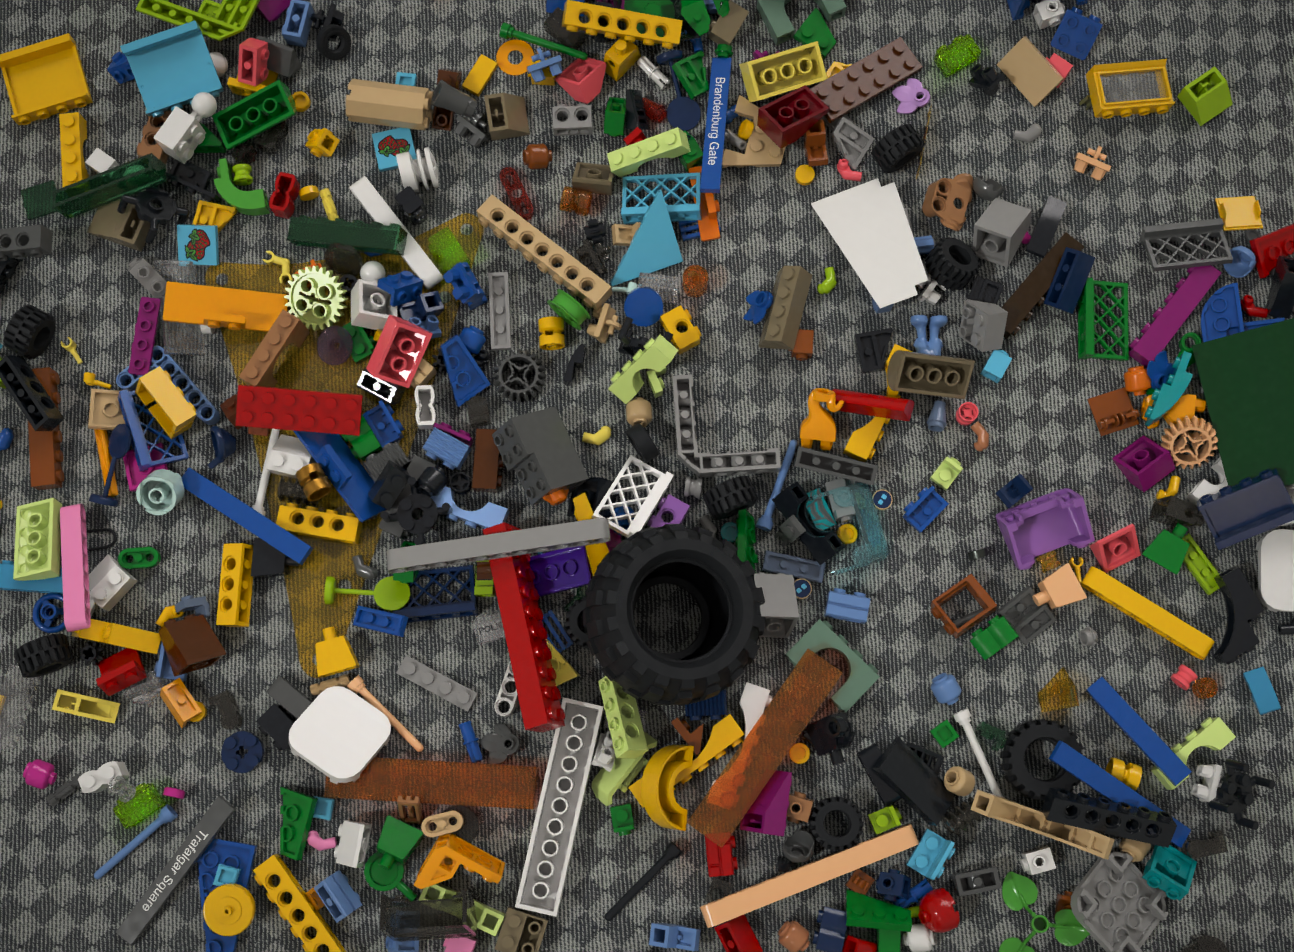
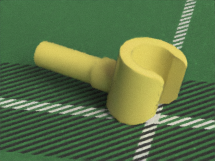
(72, 349)

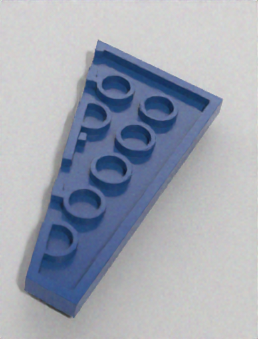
(231, 854)

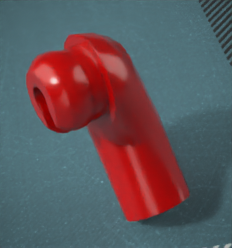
(1250, 309)

